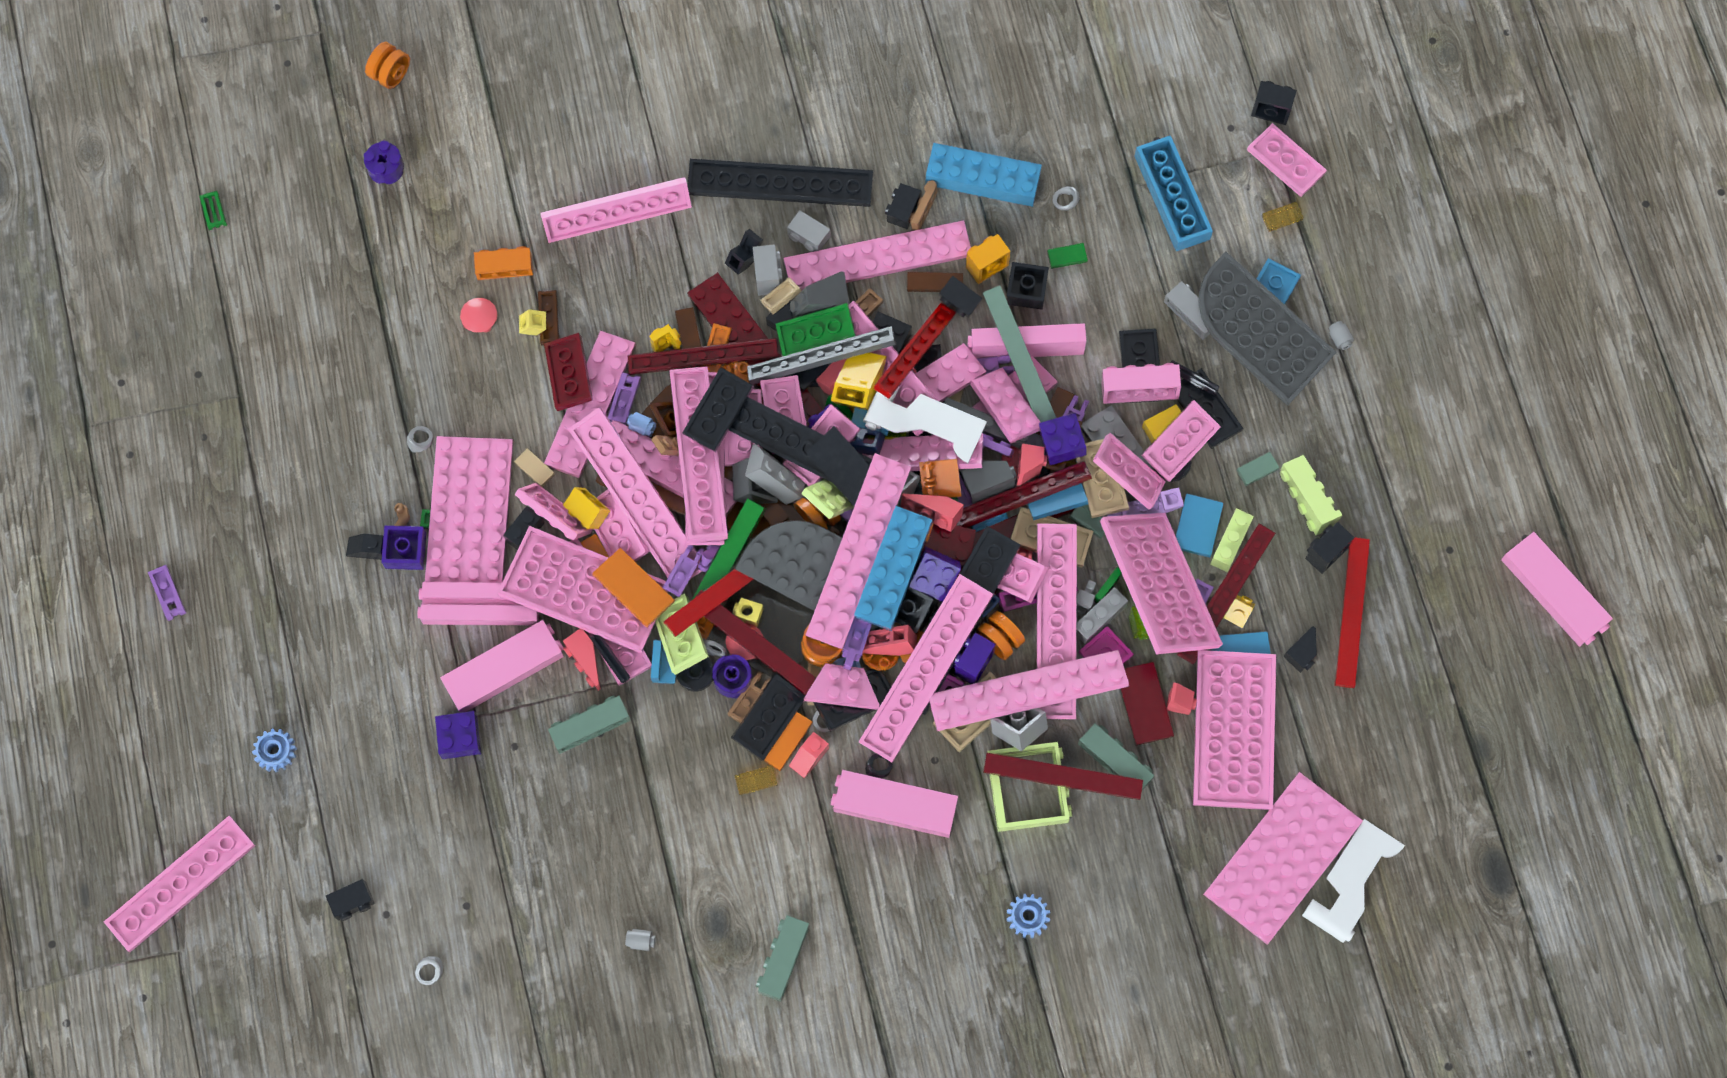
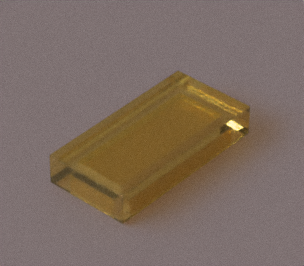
(1282, 216)
(756, 780)

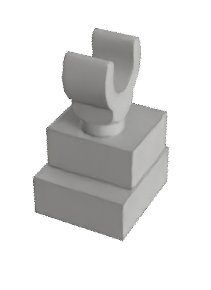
(1085, 598)

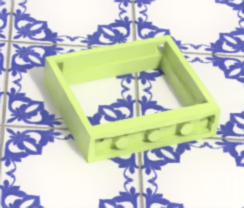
(1063, 792)

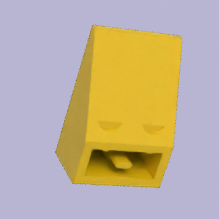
(857, 380)

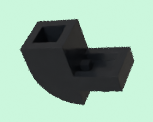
(742, 255)

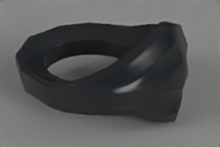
(870, 771)

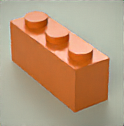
(503, 263)

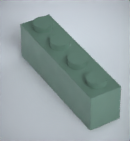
(589, 724)
(1113, 756)
(783, 958)

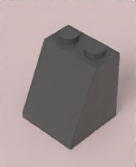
(820, 296)
(989, 480)

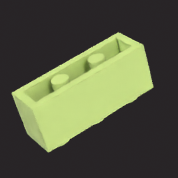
(1231, 540)

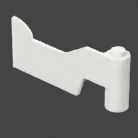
(929, 416)
(1349, 879)

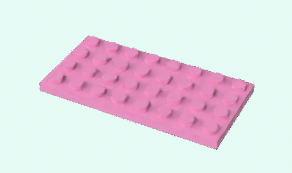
(469, 510)
(559, 582)
(1161, 583)
(1234, 730)
(1283, 858)

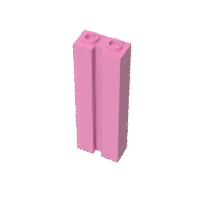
(1039, 340)
(1557, 589)
(470, 605)
(502, 666)
(894, 803)

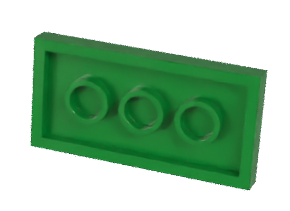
(815, 329)

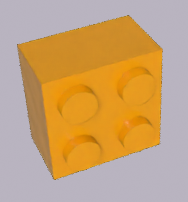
(987, 258)

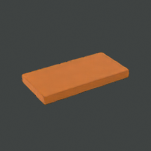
(633, 587)

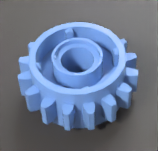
(282, 757)
(1032, 905)

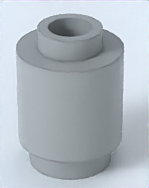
(1341, 335)
(640, 939)

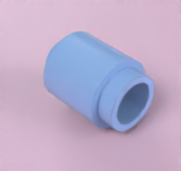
(641, 424)

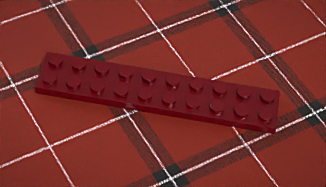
(722, 307)

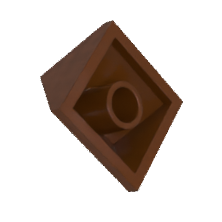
(665, 417)

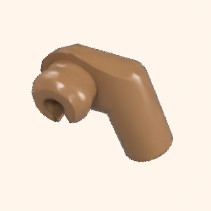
(402, 513)

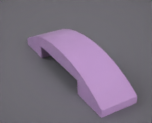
(1166, 502)

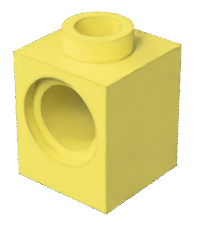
(532, 322)
(754, 617)

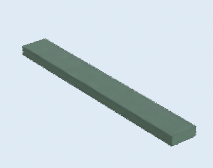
(1019, 354)

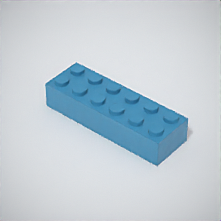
(983, 174)
(1173, 193)
(893, 568)

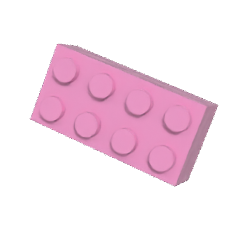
(1141, 383)

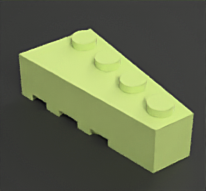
(1309, 495)

